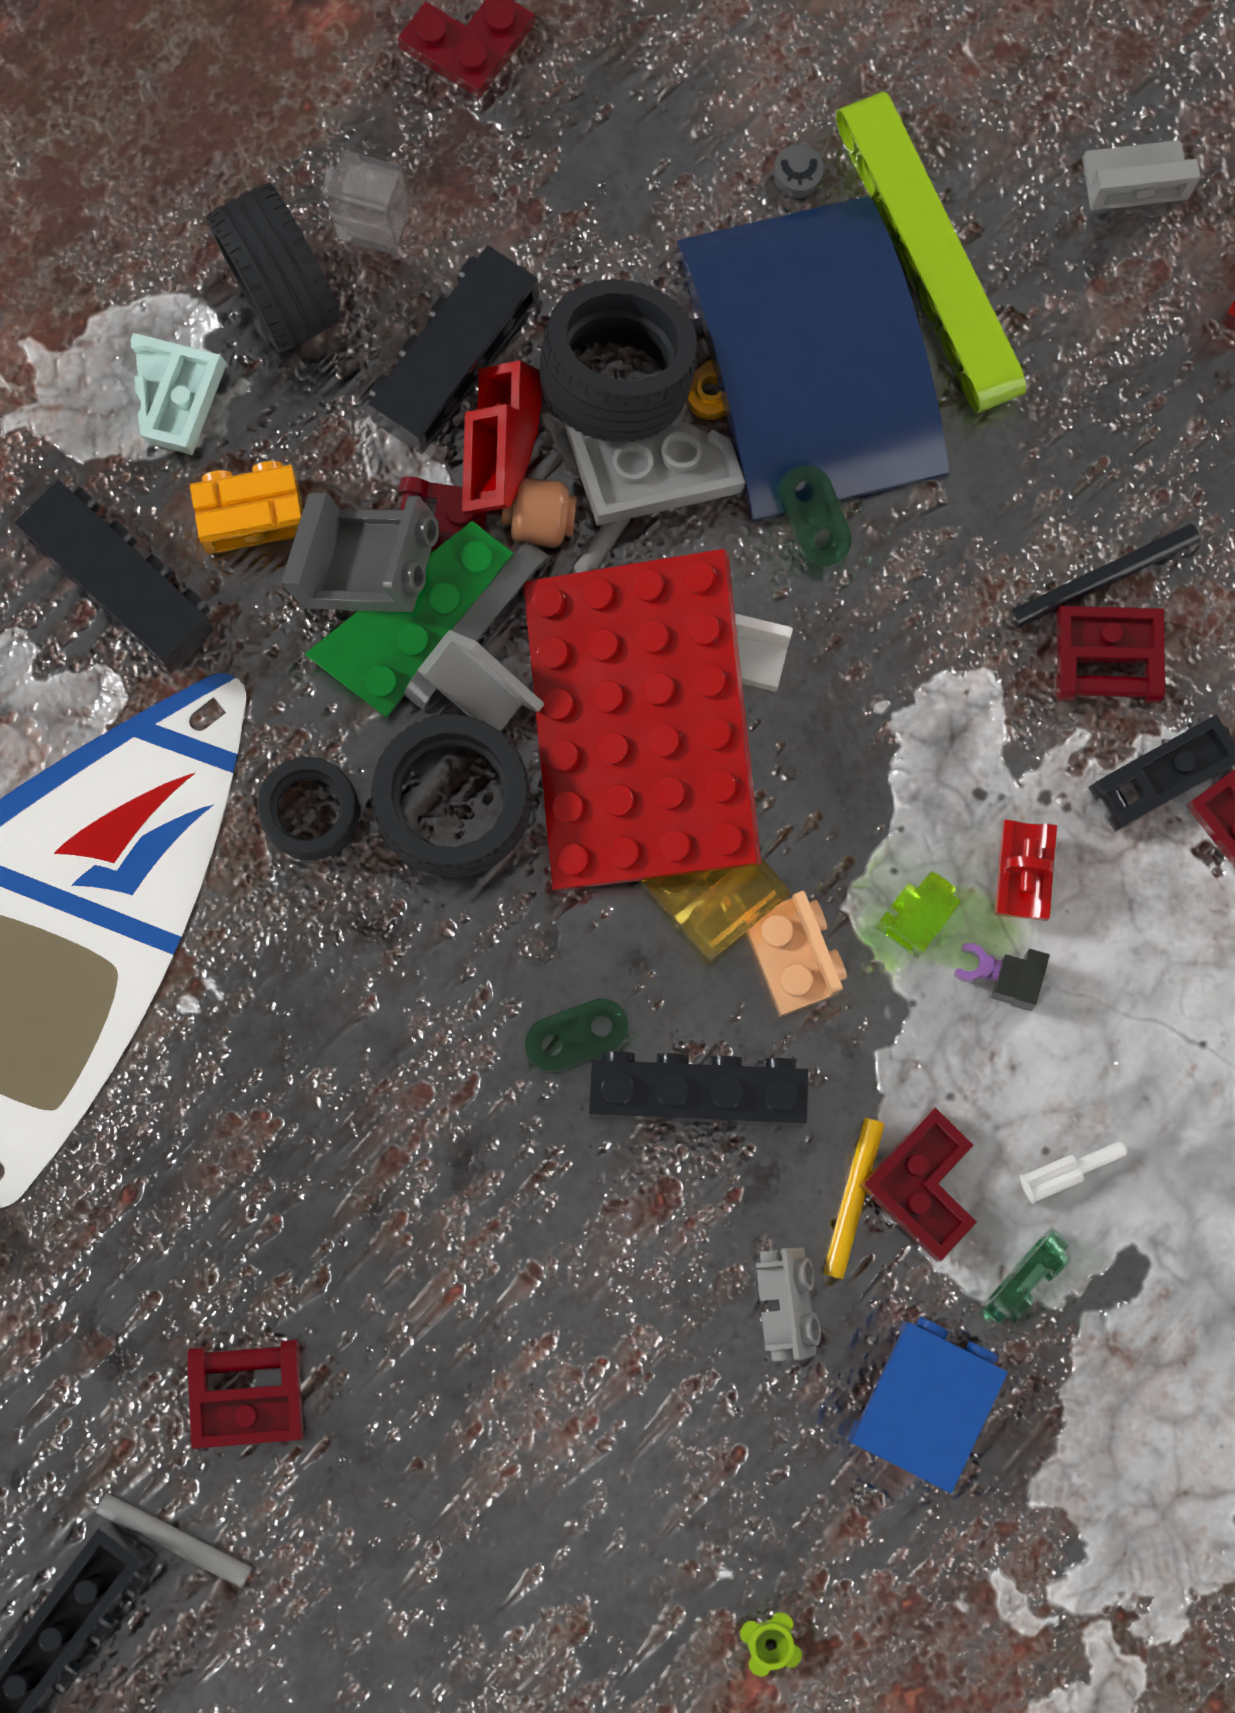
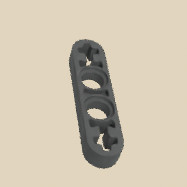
(488, 612)

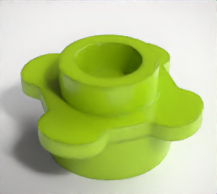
(766, 1659)

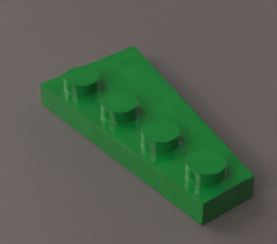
(383, 650)

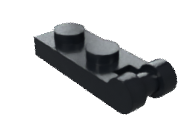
(1166, 772)

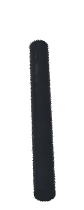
(1104, 575)

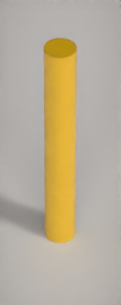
(853, 1199)

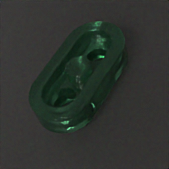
(814, 514)
(576, 1035)
(1013, 1294)

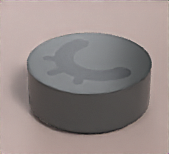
(798, 171)

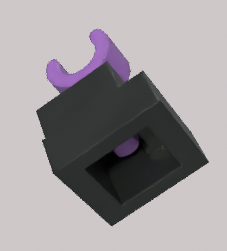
(1015, 979)

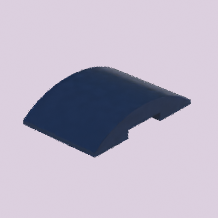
(816, 353)

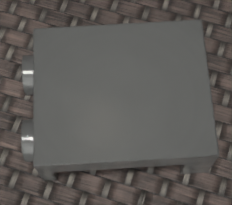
(360, 556)

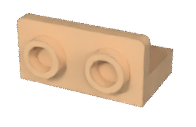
(795, 955)

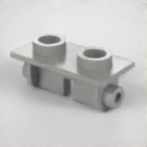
(794, 1323)

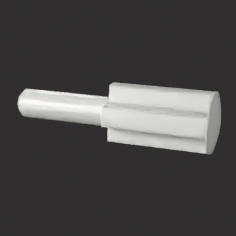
(1067, 1172)

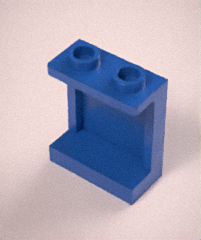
(929, 1404)

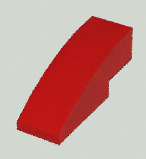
(500, 435)

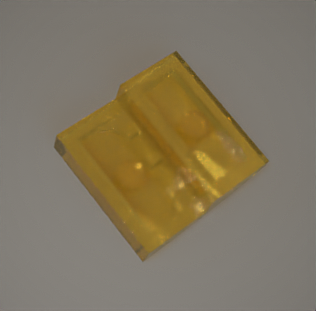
(718, 904)

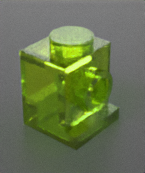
(920, 913)

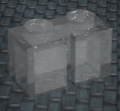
(367, 201)

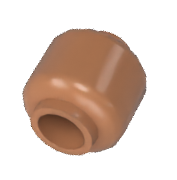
(541, 513)

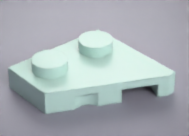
(174, 391)

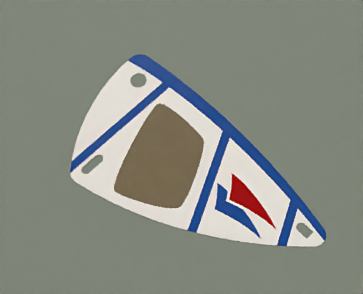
(94, 903)

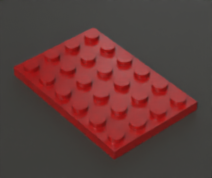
(642, 721)

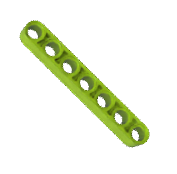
(931, 252)

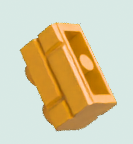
(247, 507)

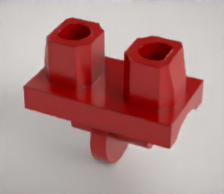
(1025, 870)

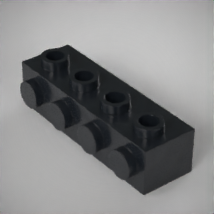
(459, 340)
(115, 575)
(698, 1092)
(71, 1619)

